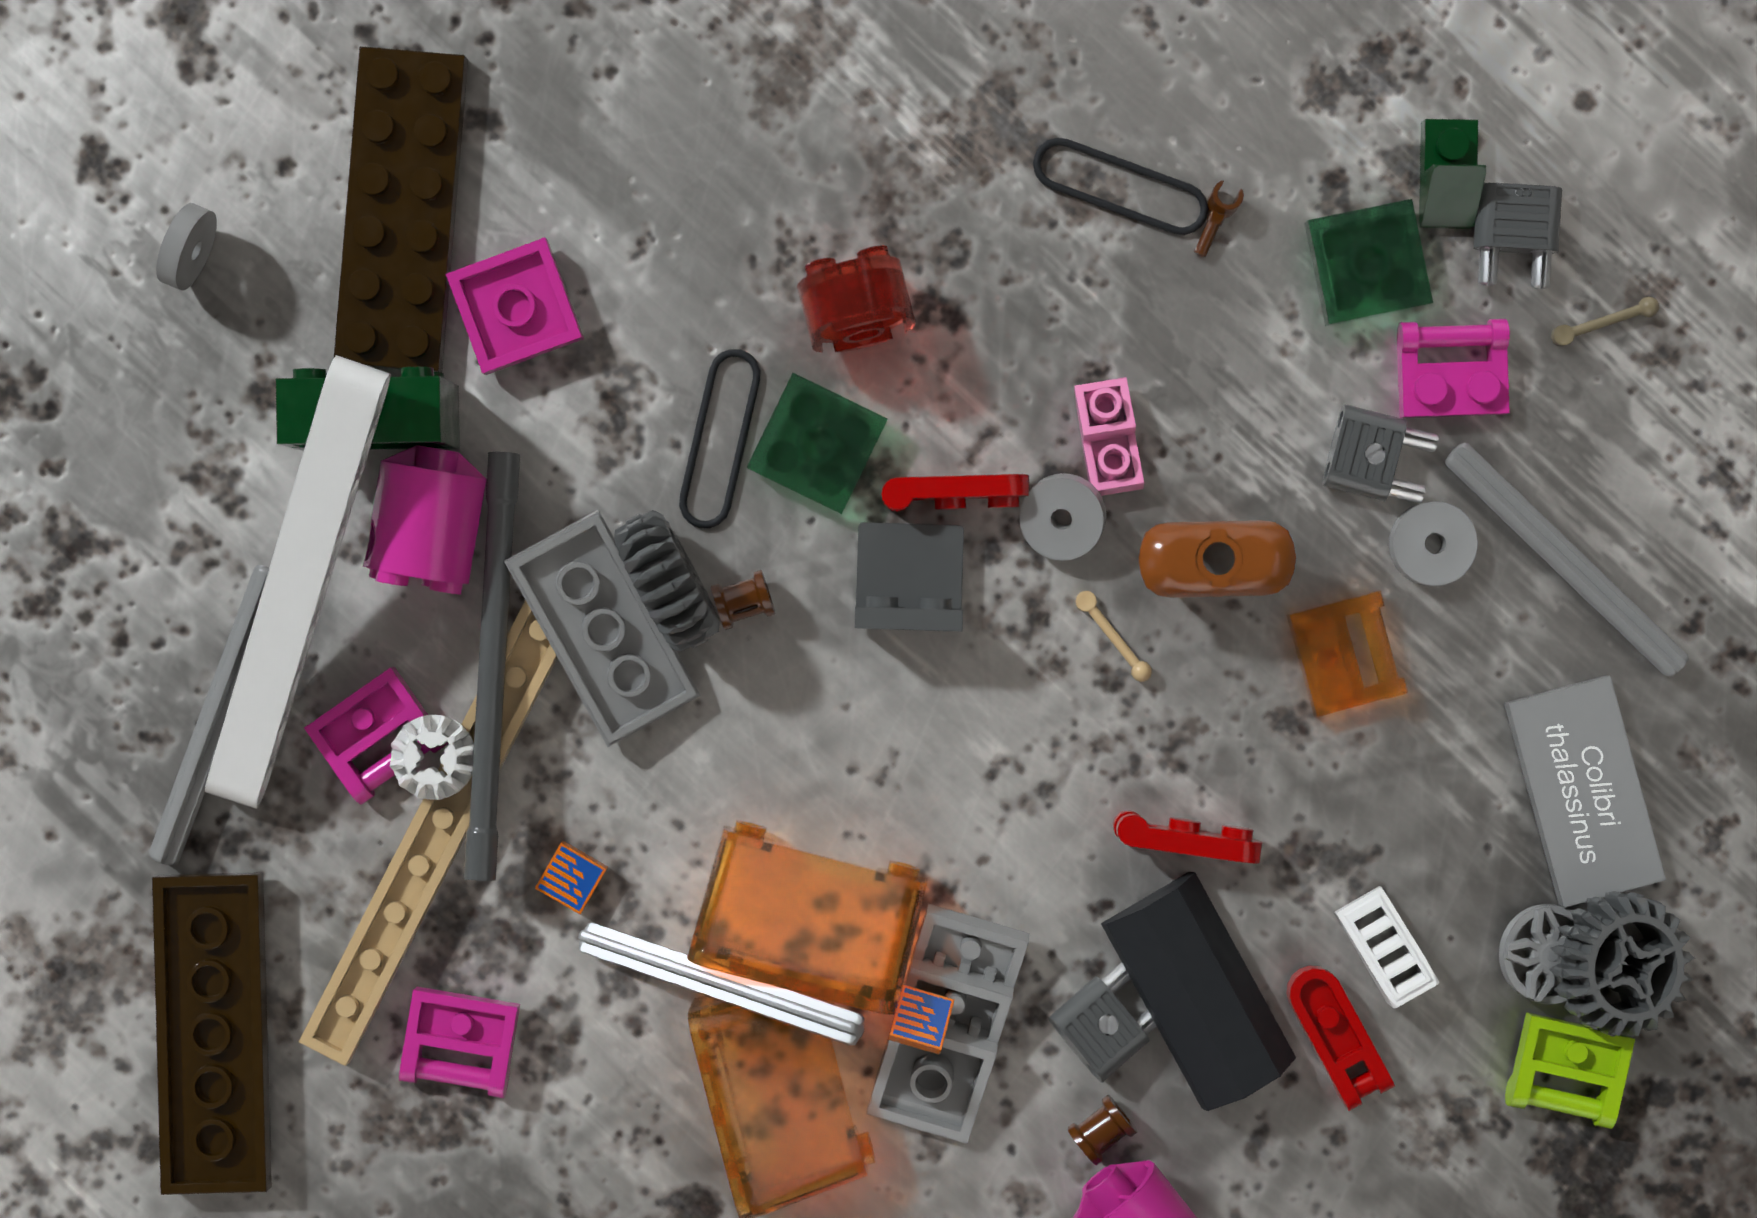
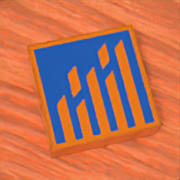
(571, 877)
(921, 1019)

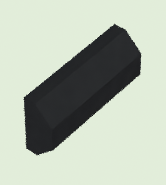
(1200, 993)

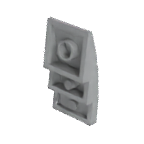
(977, 968)

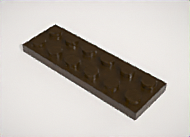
(401, 208)
(211, 1033)

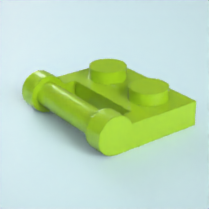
(1571, 1053)

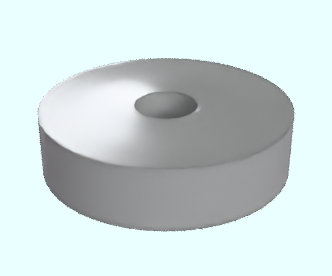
(186, 246)
(1076, 497)
(1457, 539)

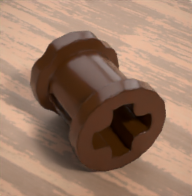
(743, 600)
(1102, 1130)

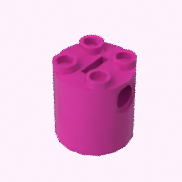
(425, 519)
(1131, 1192)

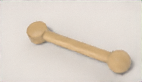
(1086, 602)

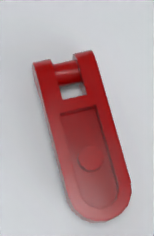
(952, 491)
(1185, 837)
(1336, 1034)

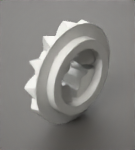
(457, 759)

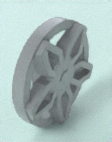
(1537, 952)

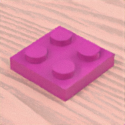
(514, 306)

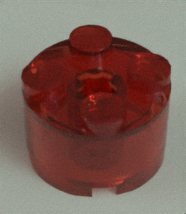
(855, 300)

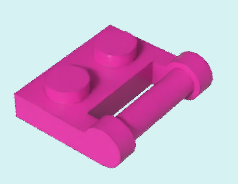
(1453, 387)
(360, 724)
(460, 1025)

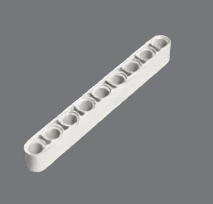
(297, 580)

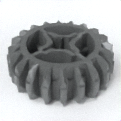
(666, 581)
(1603, 956)

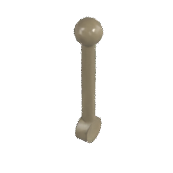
(1564, 334)

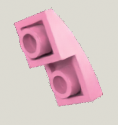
(1109, 436)

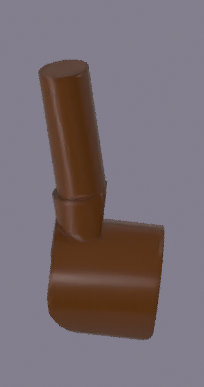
(1218, 213)

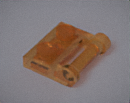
(1330, 659)

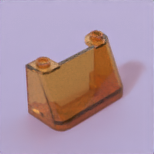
(808, 921)
(775, 1107)

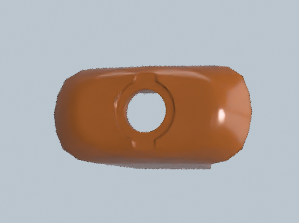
(1175, 567)

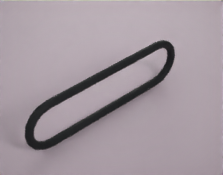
(1127, 165)
(698, 434)

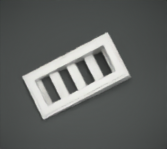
(1411, 986)

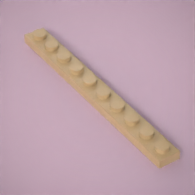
(419, 867)

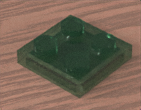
(1368, 262)
(817, 443)

